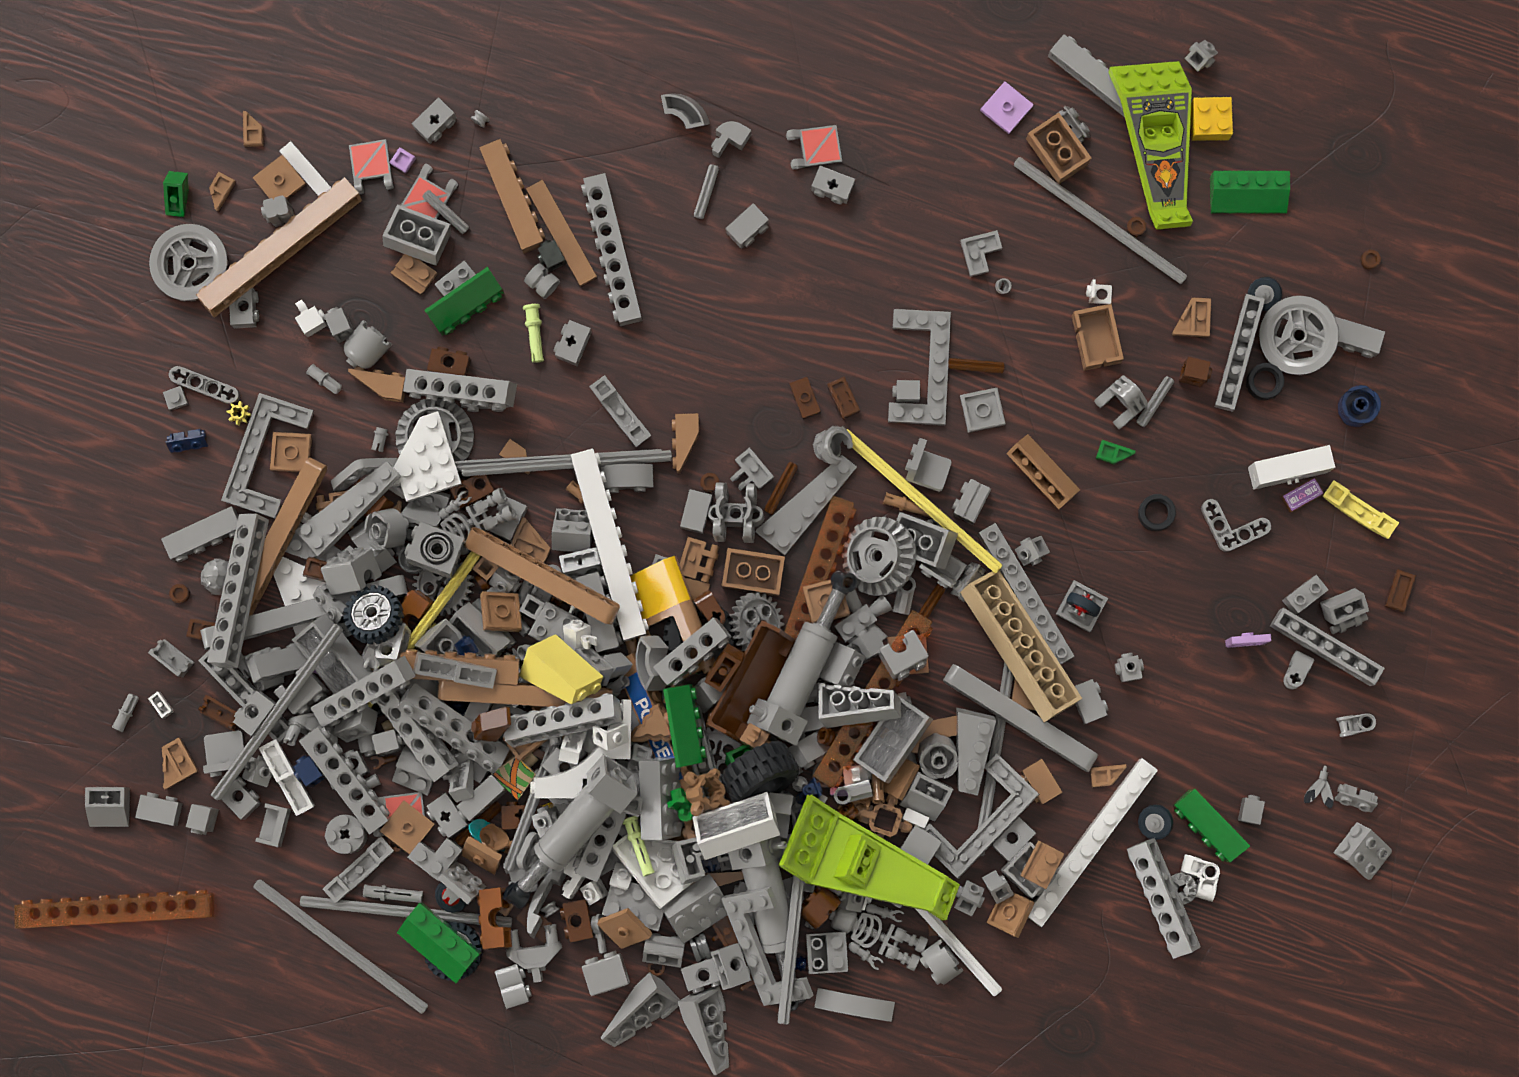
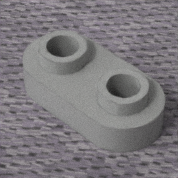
(527, 855)

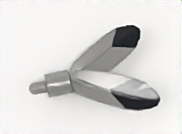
(1322, 786)

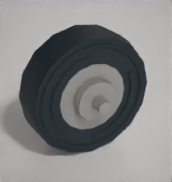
(1268, 289)
(1155, 822)

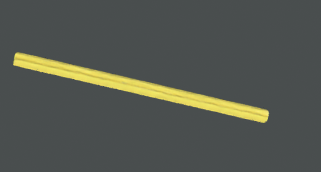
(925, 504)
(441, 600)

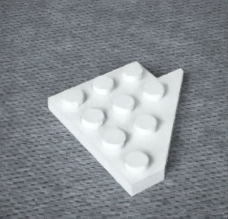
(426, 460)
(295, 587)
(662, 884)

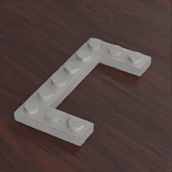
(939, 326)
(263, 412)
(1021, 797)
(738, 909)

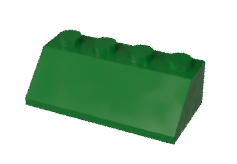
(1249, 192)
(464, 302)
(684, 725)
(1210, 825)
(438, 942)

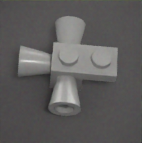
(862, 617)

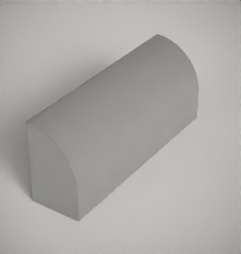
(920, 845)

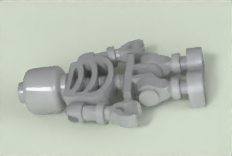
(474, 511)
(848, 921)

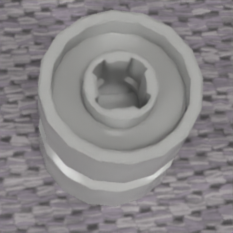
(542, 281)

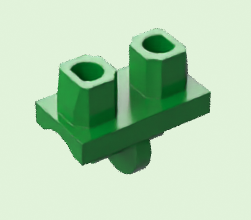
(681, 804)

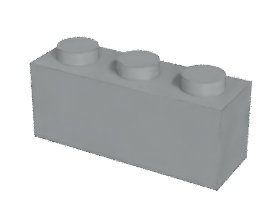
(275, 663)

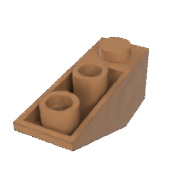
(386, 386)
(686, 436)

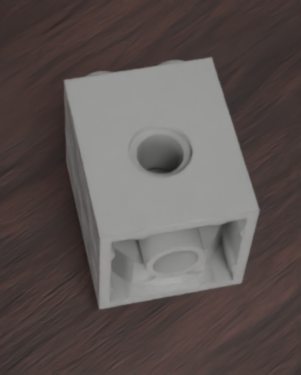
(428, 538)
(1014, 868)

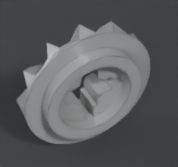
(1190, 889)

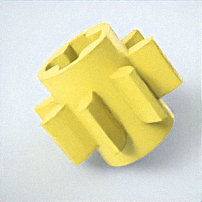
(233, 412)

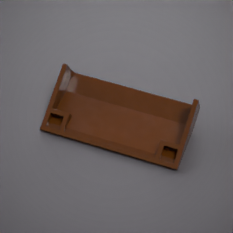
(751, 680)

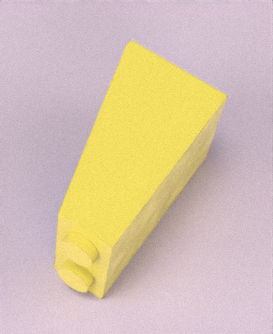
(560, 670)

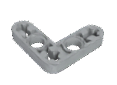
(357, 470)
(1227, 532)

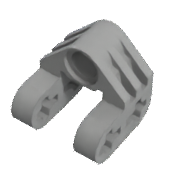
(1130, 397)

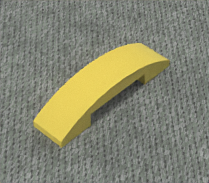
(1359, 510)

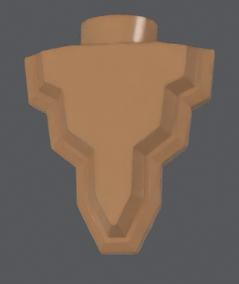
(653, 727)

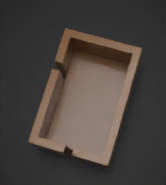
(1097, 337)

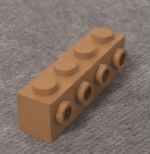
(1043, 471)

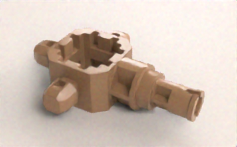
(715, 789)
(869, 816)

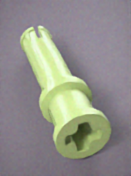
(533, 323)
(647, 868)

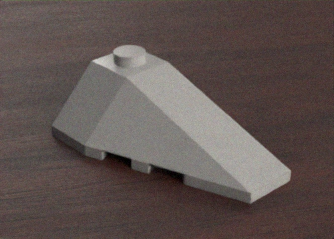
(439, 638)
(646, 1003)
(704, 1019)

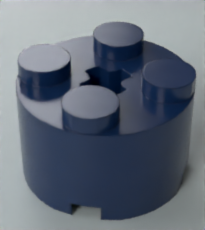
(1363, 396)

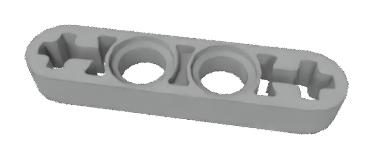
(204, 385)

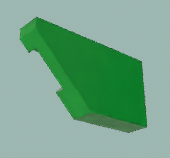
(1112, 452)

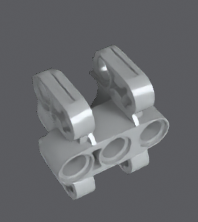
(725, 520)

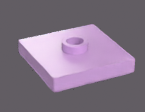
(1006, 107)
(1248, 639)

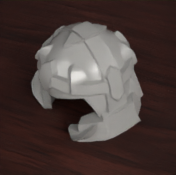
(828, 443)
(214, 576)

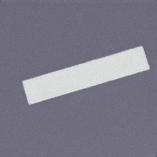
(304, 168)

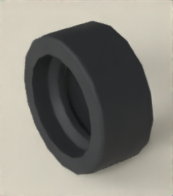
(1265, 367)
(1157, 498)

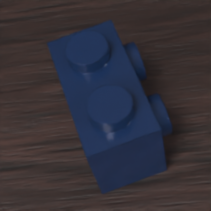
(308, 771)

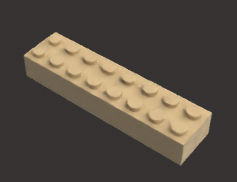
(1021, 645)

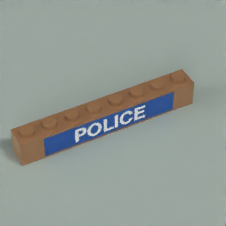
(642, 702)

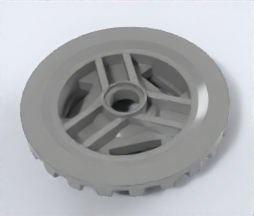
(176, 244)
(1281, 349)
(449, 414)
(898, 549)

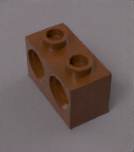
(476, 494)

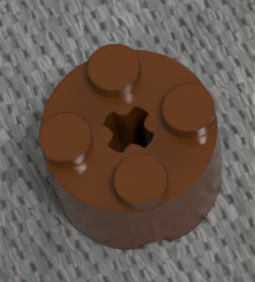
(818, 906)

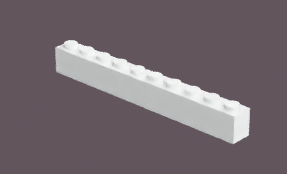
(608, 544)
(1092, 840)

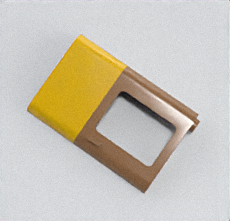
(665, 595)

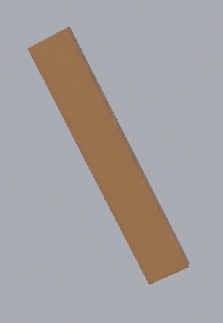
(561, 233)

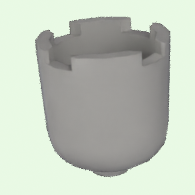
(365, 346)

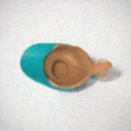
(490, 835)

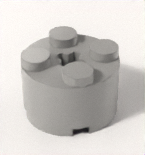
(386, 529)
(929, 759)
(335, 836)
(941, 962)

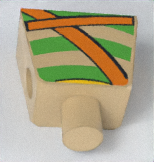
(516, 775)

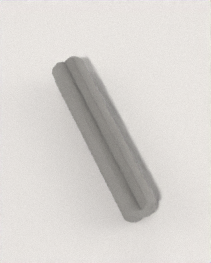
(706, 191)
(445, 211)
(1155, 401)

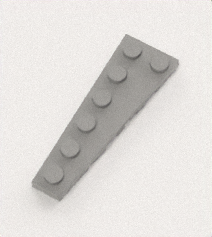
(338, 517)
(795, 517)

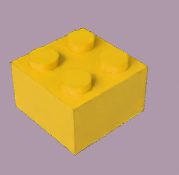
(1211, 118)

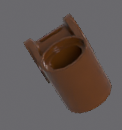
(709, 605)

